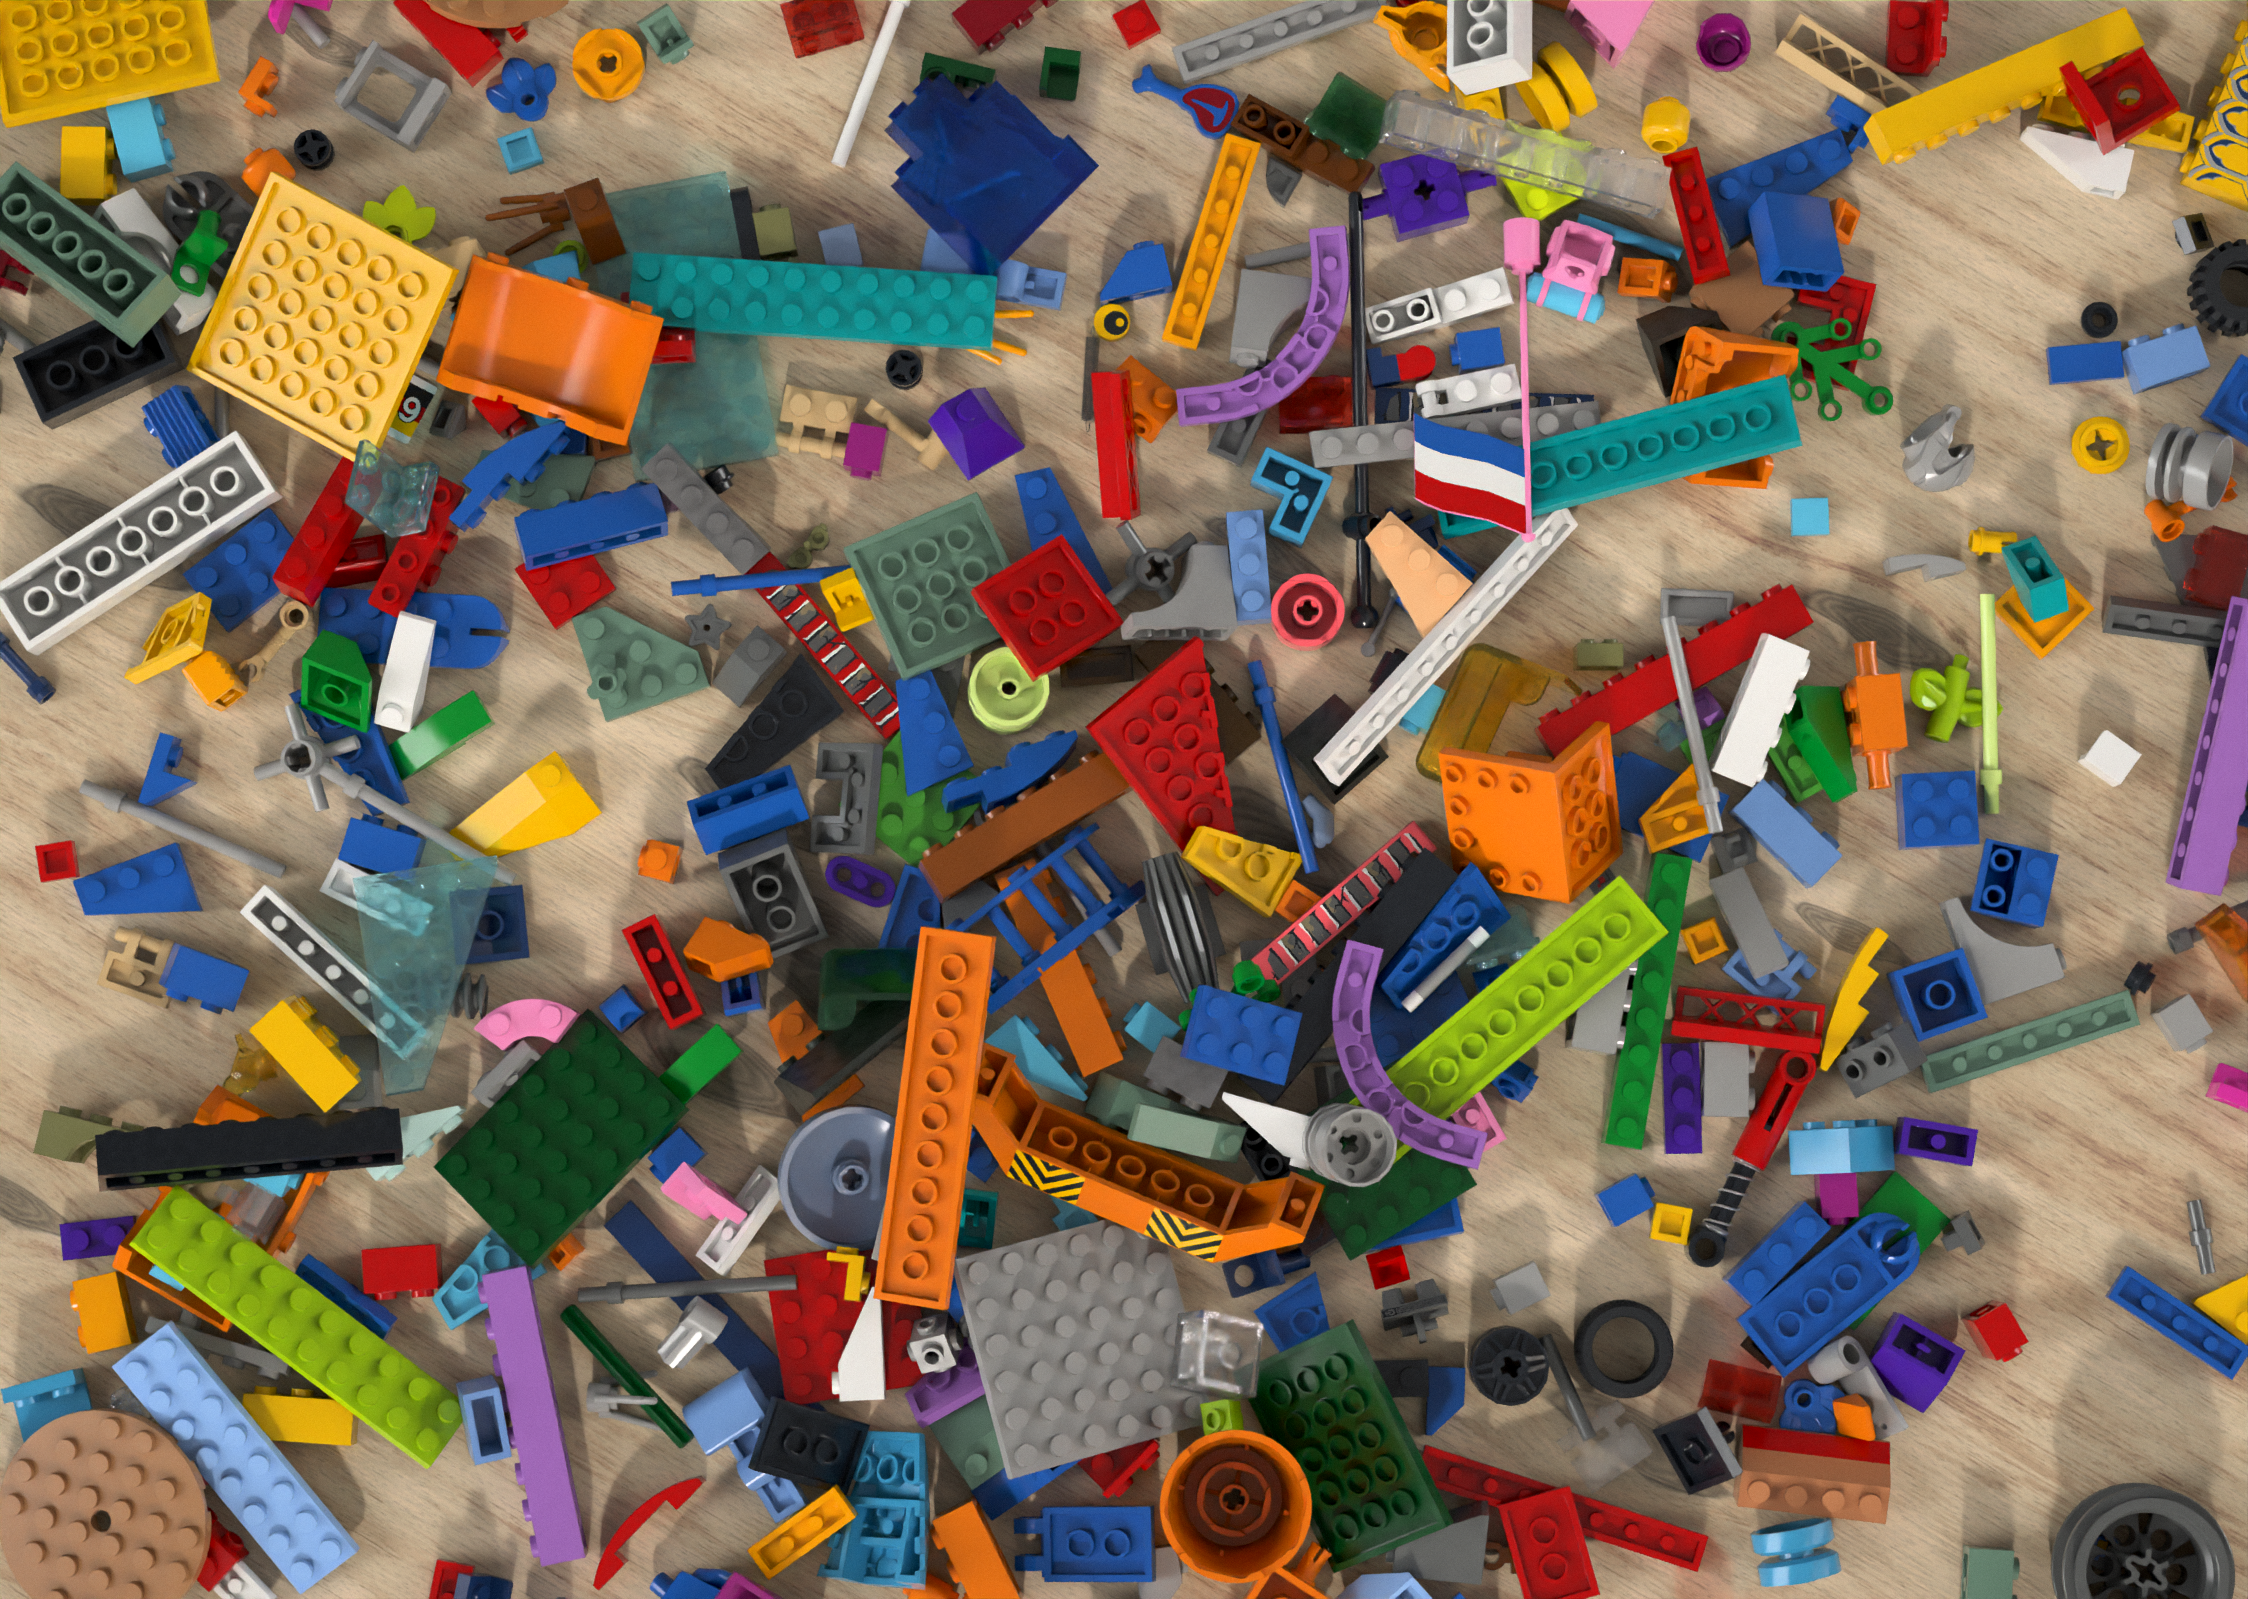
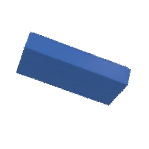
(2085, 363)

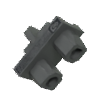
(1414, 1316)

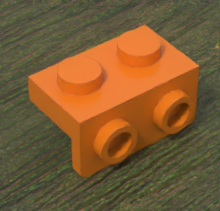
(1151, 399)

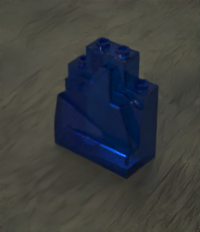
(982, 168)

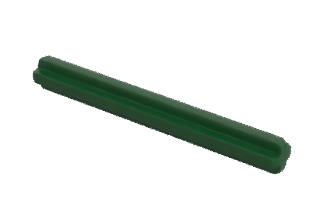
(626, 1375)

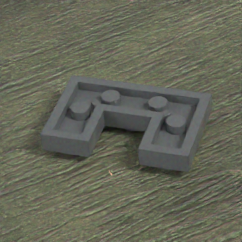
(860, 771)

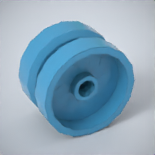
(1796, 1558)

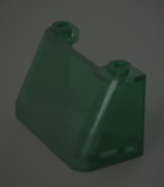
(861, 975)

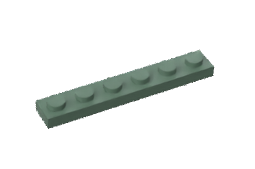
(2029, 1041)

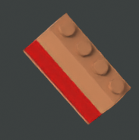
(1813, 1474)

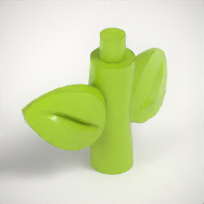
(1948, 699)

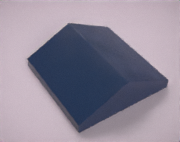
(501, 928)

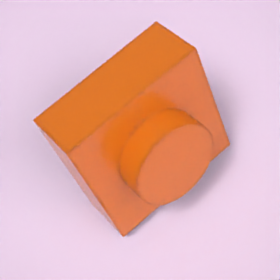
(1295, 902)

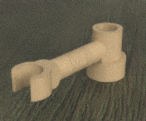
(930, 448)
(285, 632)

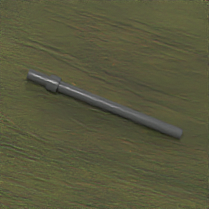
(618, 1292)

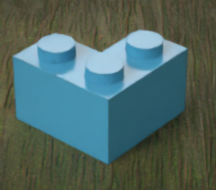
(1298, 487)
(1843, 1149)

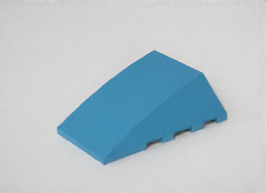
(891, 1532)

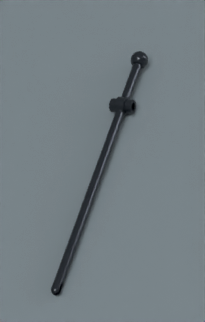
(1361, 522)

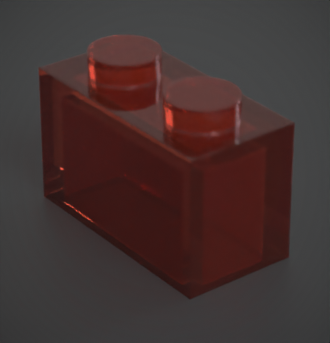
(2217, 568)
(1739, 1391)

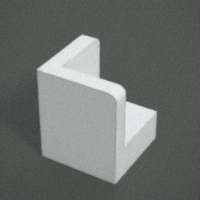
(2110, 758)

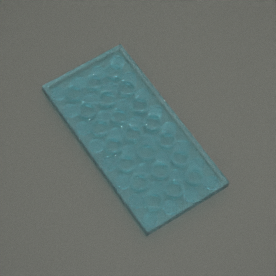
(709, 407)

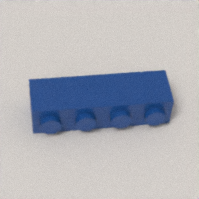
(591, 525)

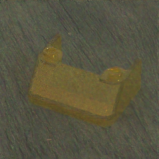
(1479, 699)

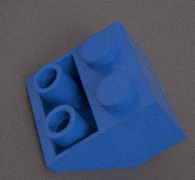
(2014, 883)

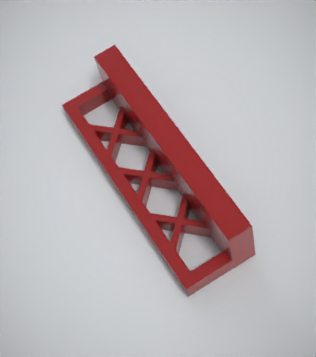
(1116, 444)
(1748, 1033)

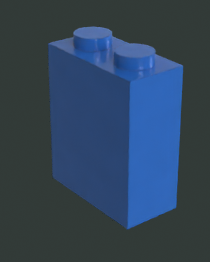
(1795, 241)

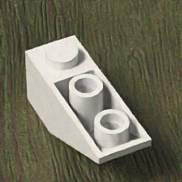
(2081, 160)

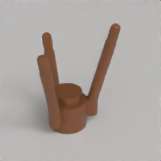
(551, 208)

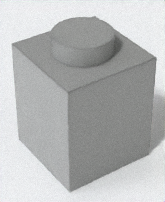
(2182, 1024)
(1519, 1288)

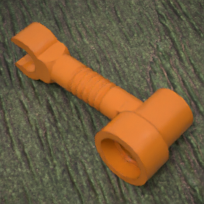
(2167, 520)

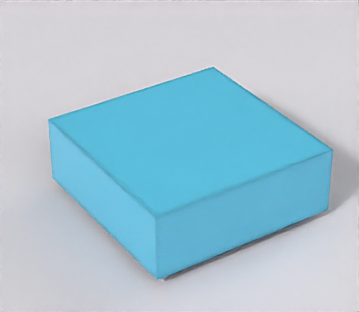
(520, 150)
(1809, 517)

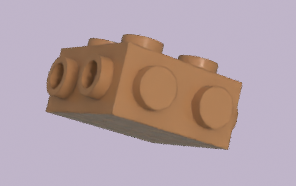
(1741, 297)

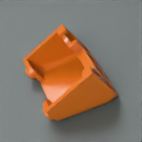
(1722, 361)

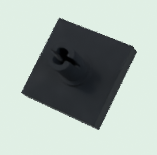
(1698, 1450)

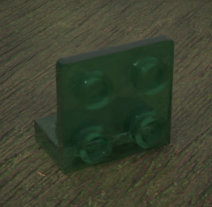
(1348, 117)

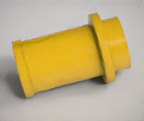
(1989, 541)

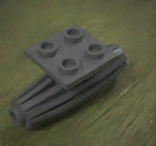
(1179, 925)

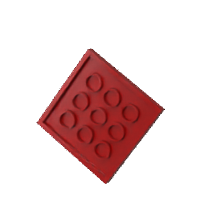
(817, 1323)

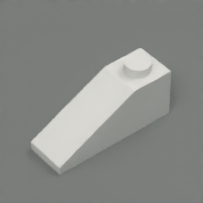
(405, 673)
(1278, 1126)
(863, 1360)

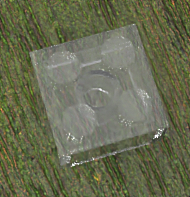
(1216, 1354)

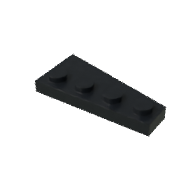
(777, 726)

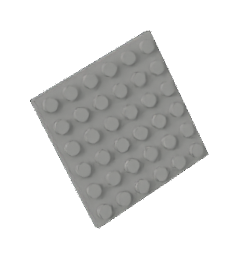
(1076, 1343)

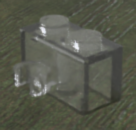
(253, 1211)

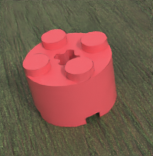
(1321, 597)

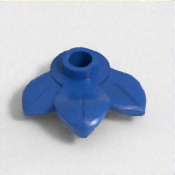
(521, 85)
(1815, 1413)

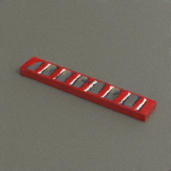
(831, 649)

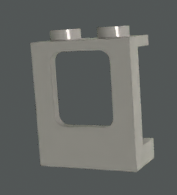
(419, 114)

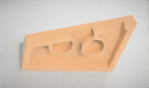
(1418, 573)

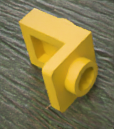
(846, 599)
(857, 1279)

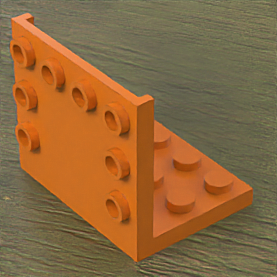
(1532, 822)

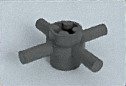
(1137, 565)

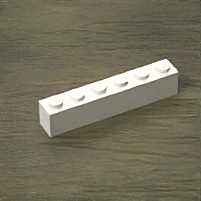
(312, 952)

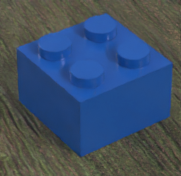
(1936, 810)
(1937, 994)

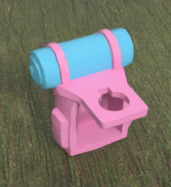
(1572, 276)

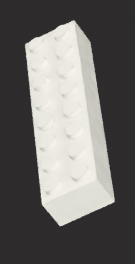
(136, 543)

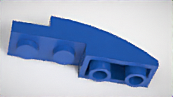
(518, 459)
(1025, 766)

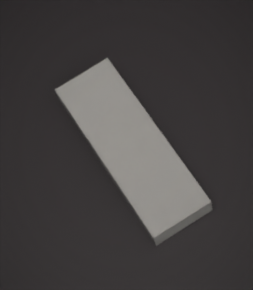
(1748, 923)

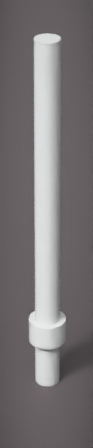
(869, 81)

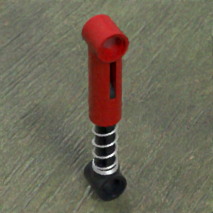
(1752, 1153)

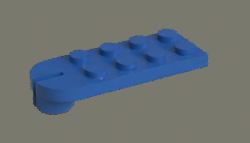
(456, 616)
(1831, 1290)

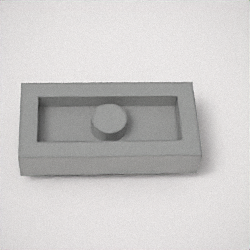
(499, 1080)

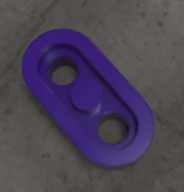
(861, 881)

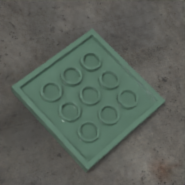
(922, 584)

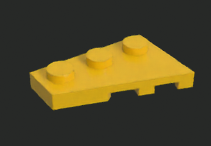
(1244, 868)

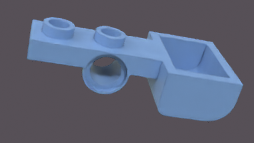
(1016, 279)
(733, 1417)

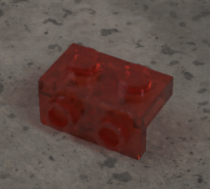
(1317, 406)

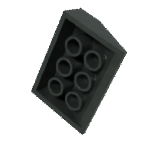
(842, 1053)

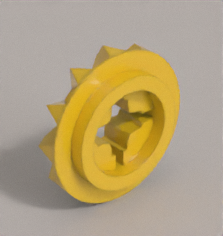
(2107, 430)

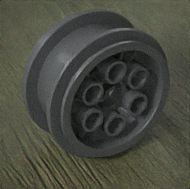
(2204, 1574)

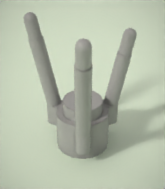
(605, 1397)

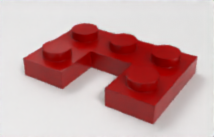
(1845, 299)

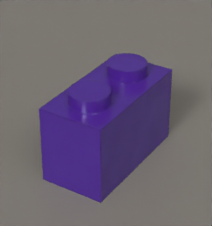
(1935, 1141)

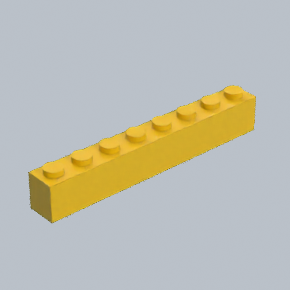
(1999, 88)

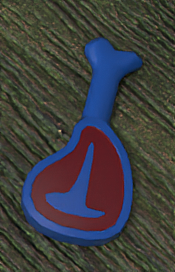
(1208, 104)

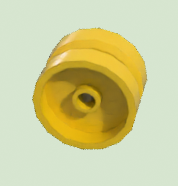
(1556, 89)

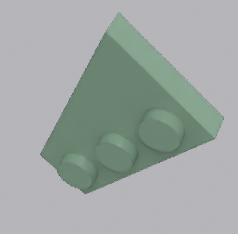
(562, 480)

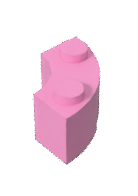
(525, 1020)

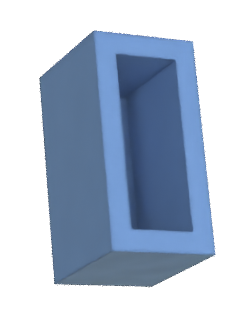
(2165, 358)
(483, 1419)

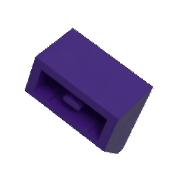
(1914, 1361)

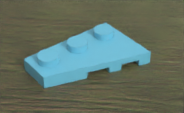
(459, 1296)

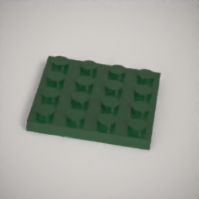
(1403, 1196)

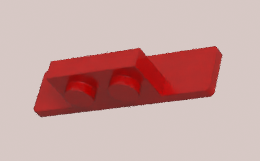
(419, 555)

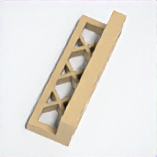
(1832, 77)

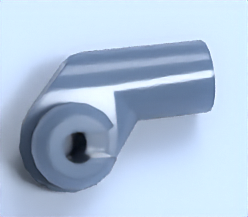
(1322, 821)

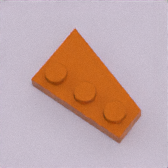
(791, 1033)

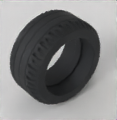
(1662, 1355)

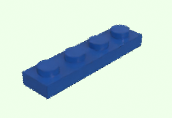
(2178, 1322)

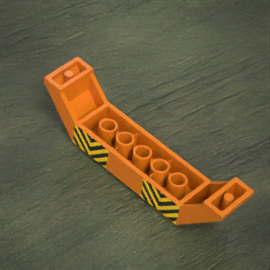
(1130, 1178)

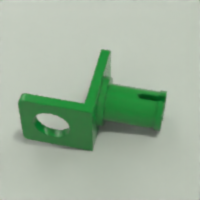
(199, 252)

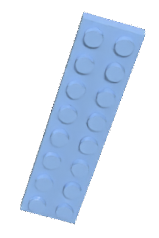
(236, 1457)

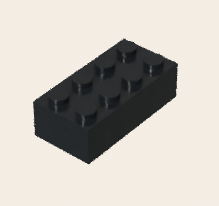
(93, 369)

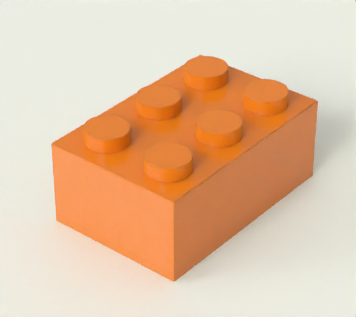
(974, 1552)

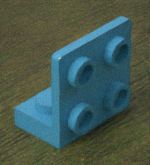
(48, 1399)

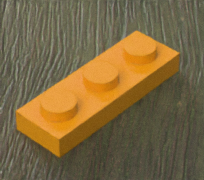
(802, 1532)

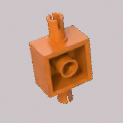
(1874, 714)
(1293, 1582)

